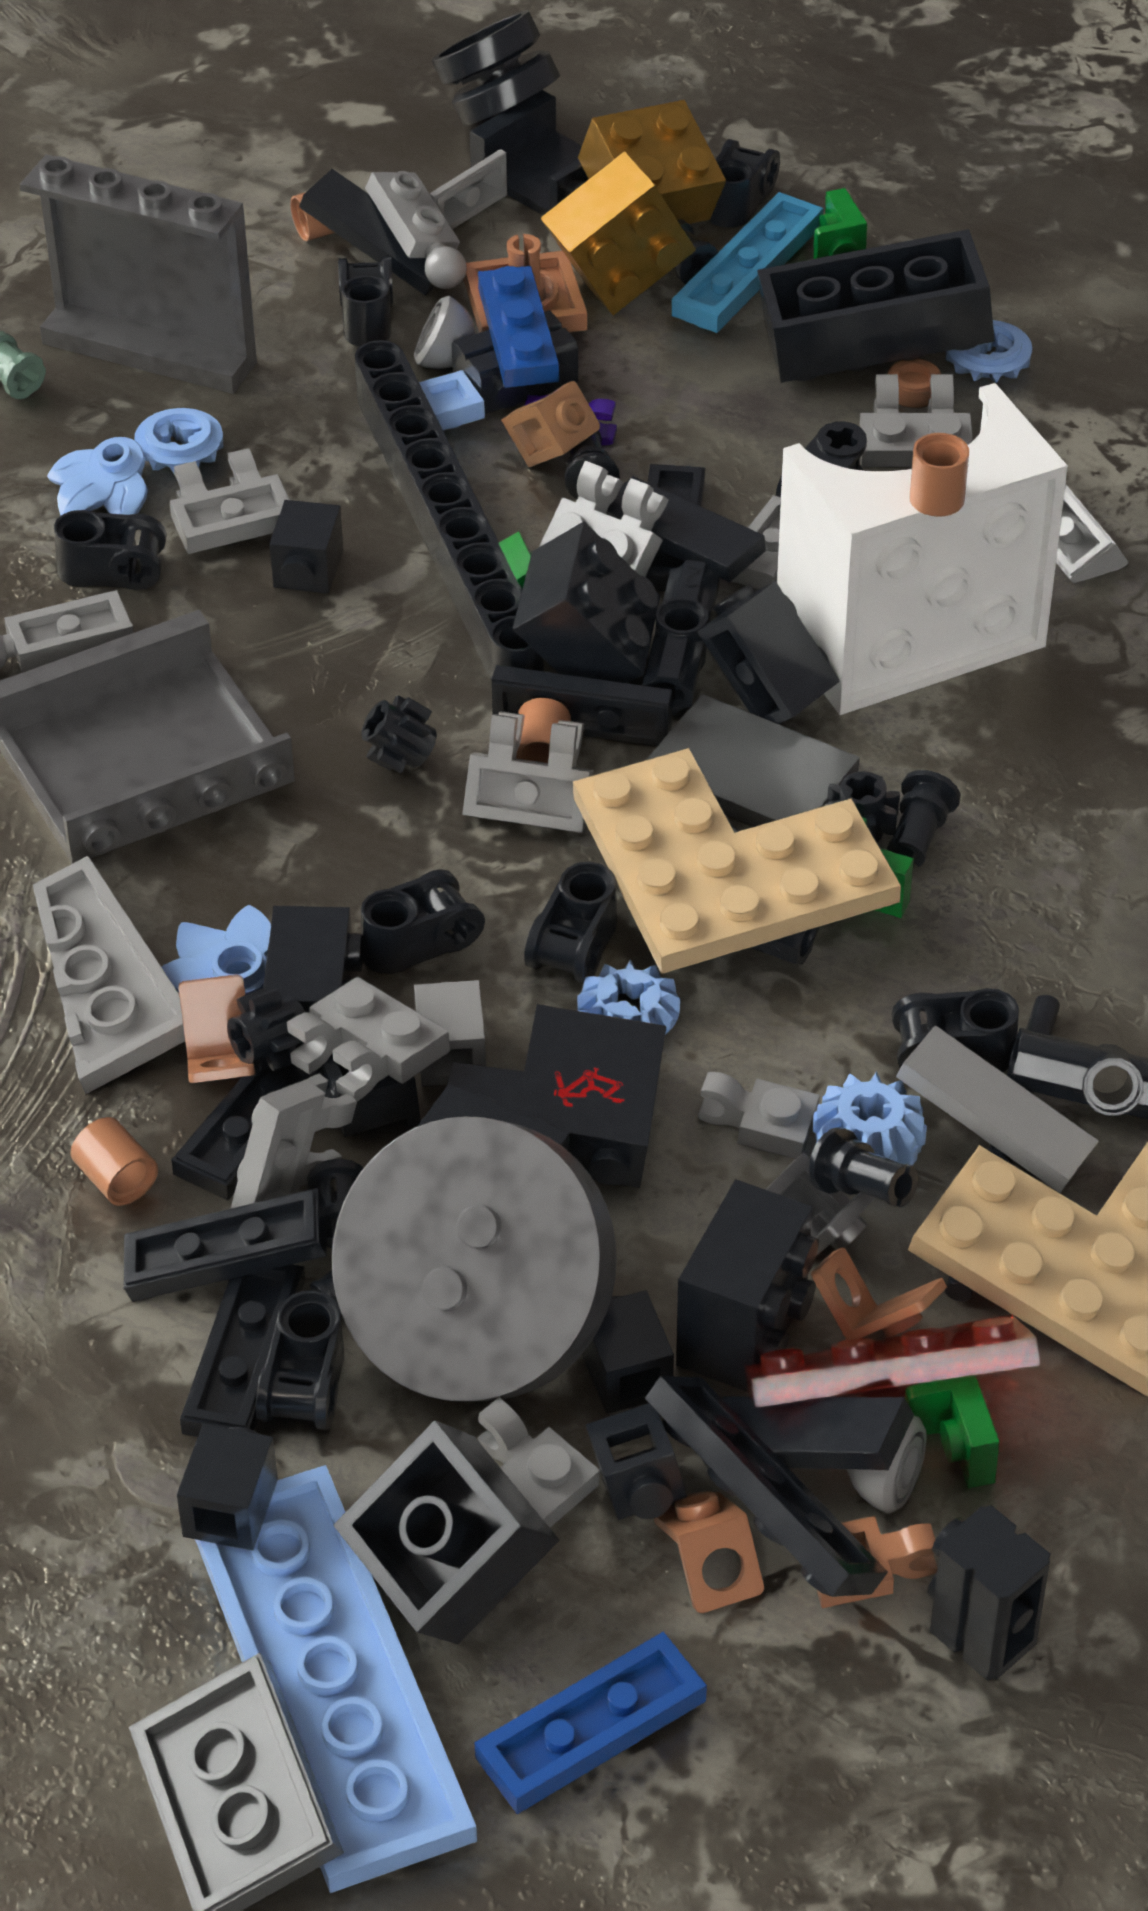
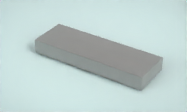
(997, 1108)

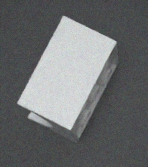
(918, 594)

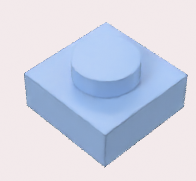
(453, 399)

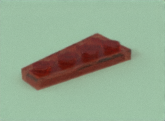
(896, 1361)

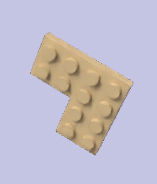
(719, 891)
(1051, 1258)

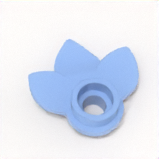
(96, 479)
(217, 953)

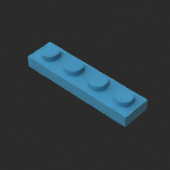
(732, 273)

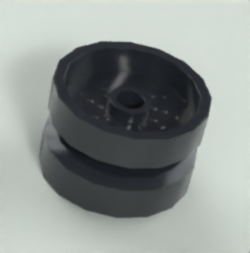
(496, 68)

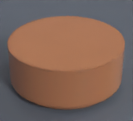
(914, 381)

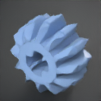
(876, 1115)

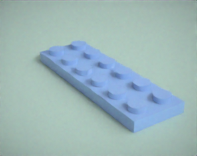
(345, 1682)

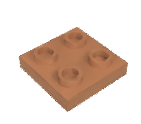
(552, 276)

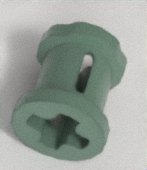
(19, 370)

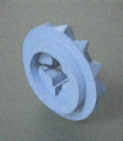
(1011, 354)
(193, 428)
(657, 995)

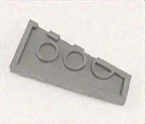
(109, 982)

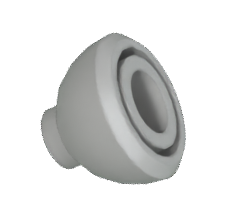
(444, 325)
(892, 1488)

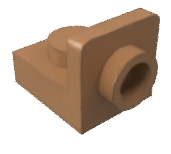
(551, 424)

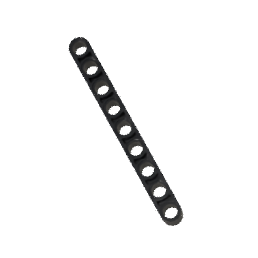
(442, 505)

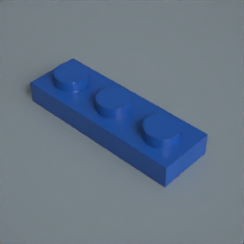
(518, 326)
(590, 1722)

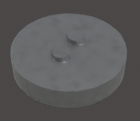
(473, 1259)

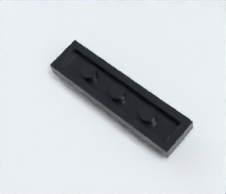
(781, 1503)

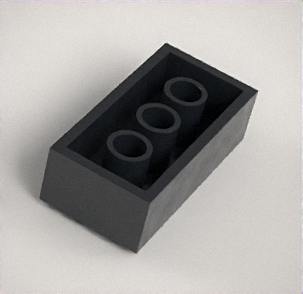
(876, 306)

